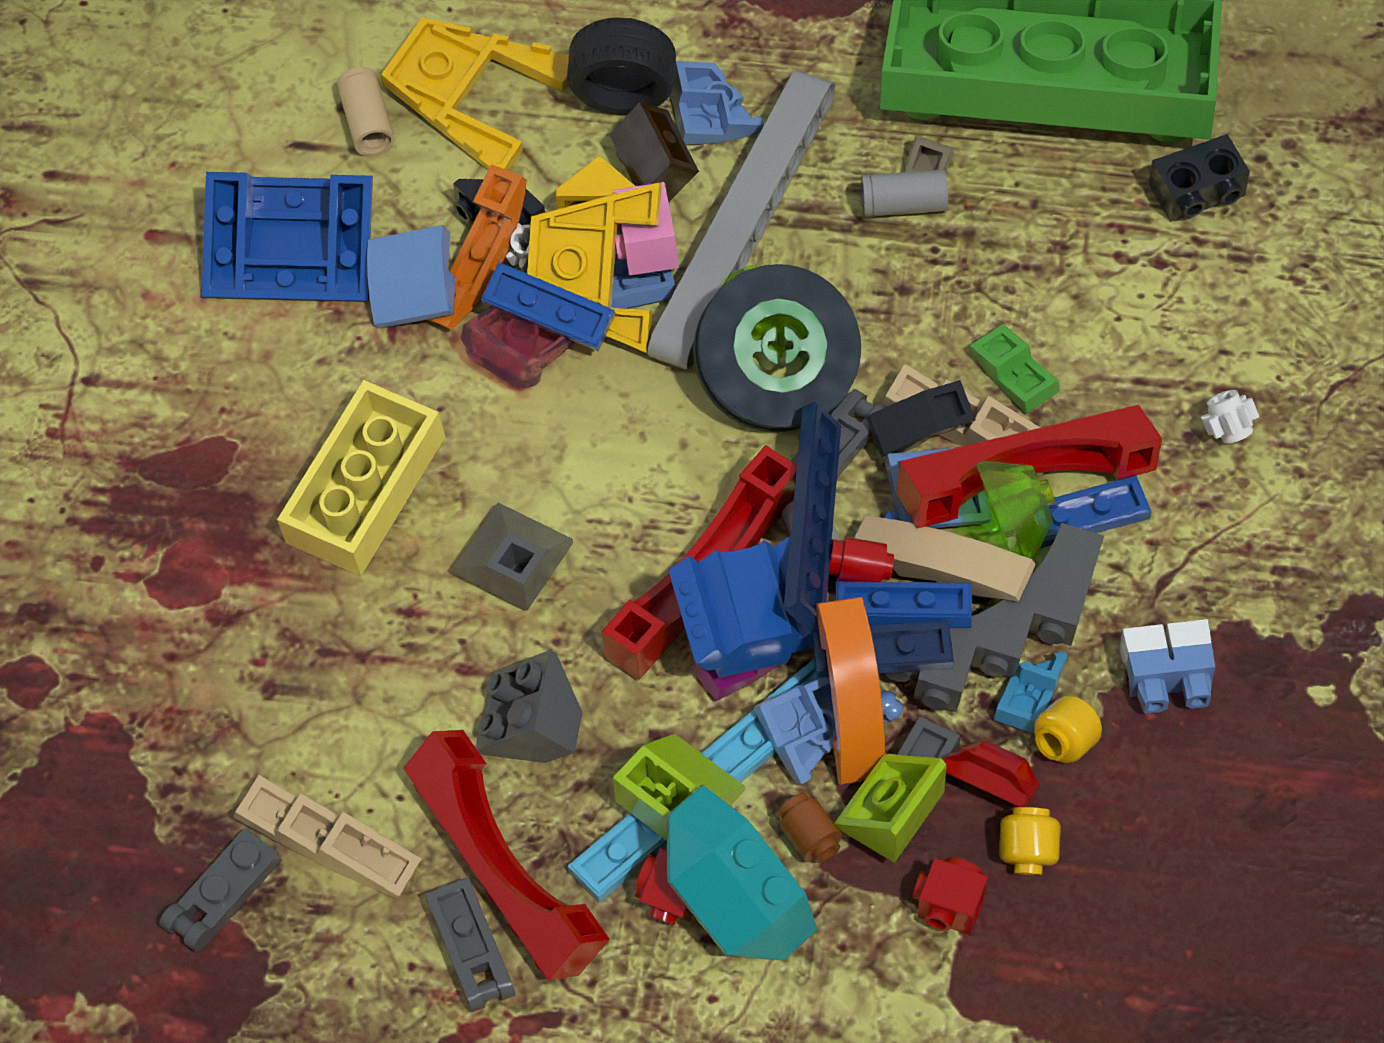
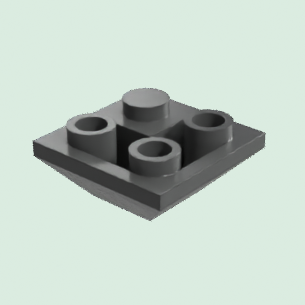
(512, 556)
(530, 712)

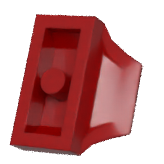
(994, 771)

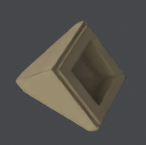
(928, 155)

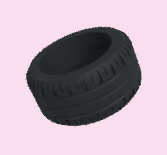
(612, 42)

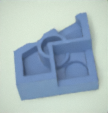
(708, 106)
(800, 725)

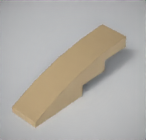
(991, 416)
(950, 558)
(326, 838)

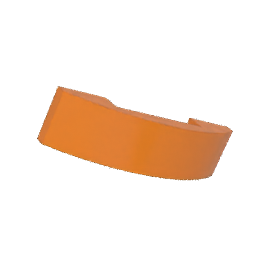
(487, 242)
(853, 686)

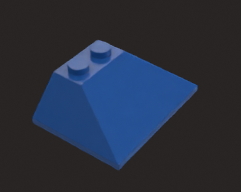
(286, 237)

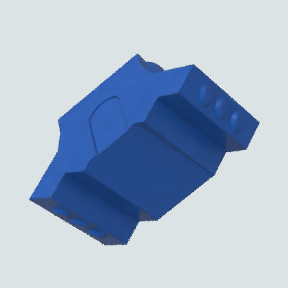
(737, 609)

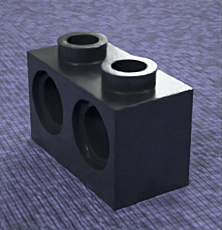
(1197, 173)

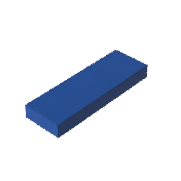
(548, 306)
(1100, 508)
(911, 601)

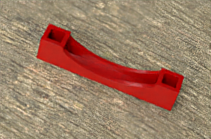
(1109, 442)
(654, 620)
(451, 782)

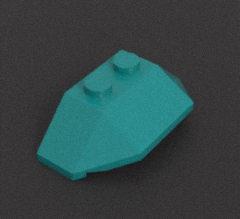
(734, 880)

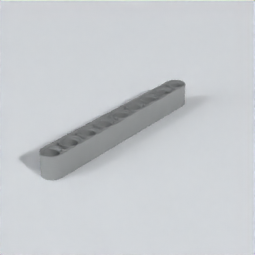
(743, 213)

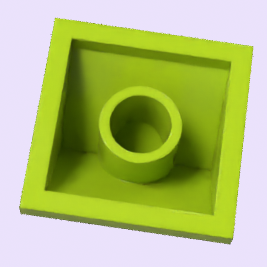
(893, 802)

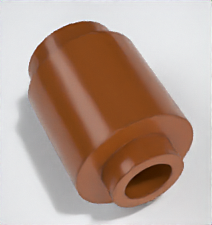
(809, 828)

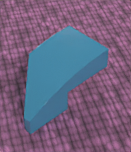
(1030, 692)

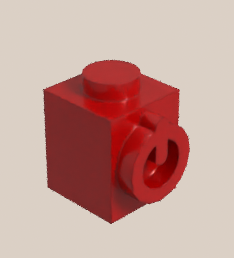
(657, 893)
(951, 894)

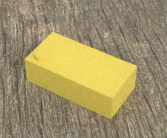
(361, 478)

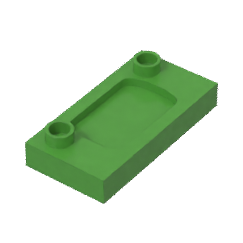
(1058, 63)

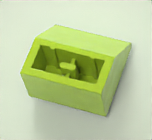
(664, 776)

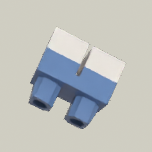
(1169, 663)

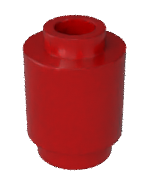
(860, 560)

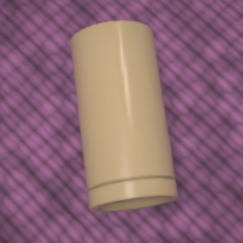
(365, 111)

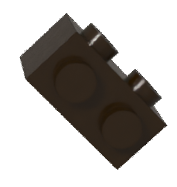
(653, 149)

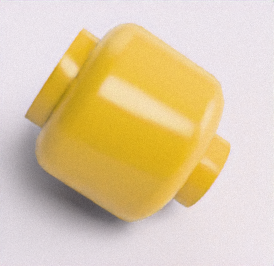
(1067, 729)
(1029, 840)

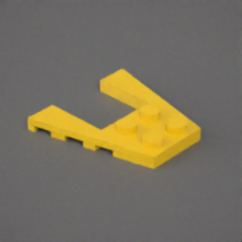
(442, 65)

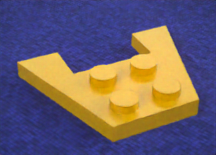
(578, 249)

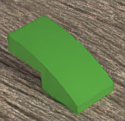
(1010, 366)

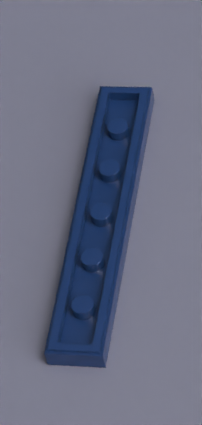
(812, 515)

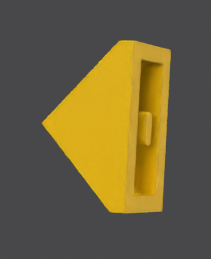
(591, 183)

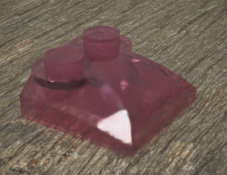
(511, 347)

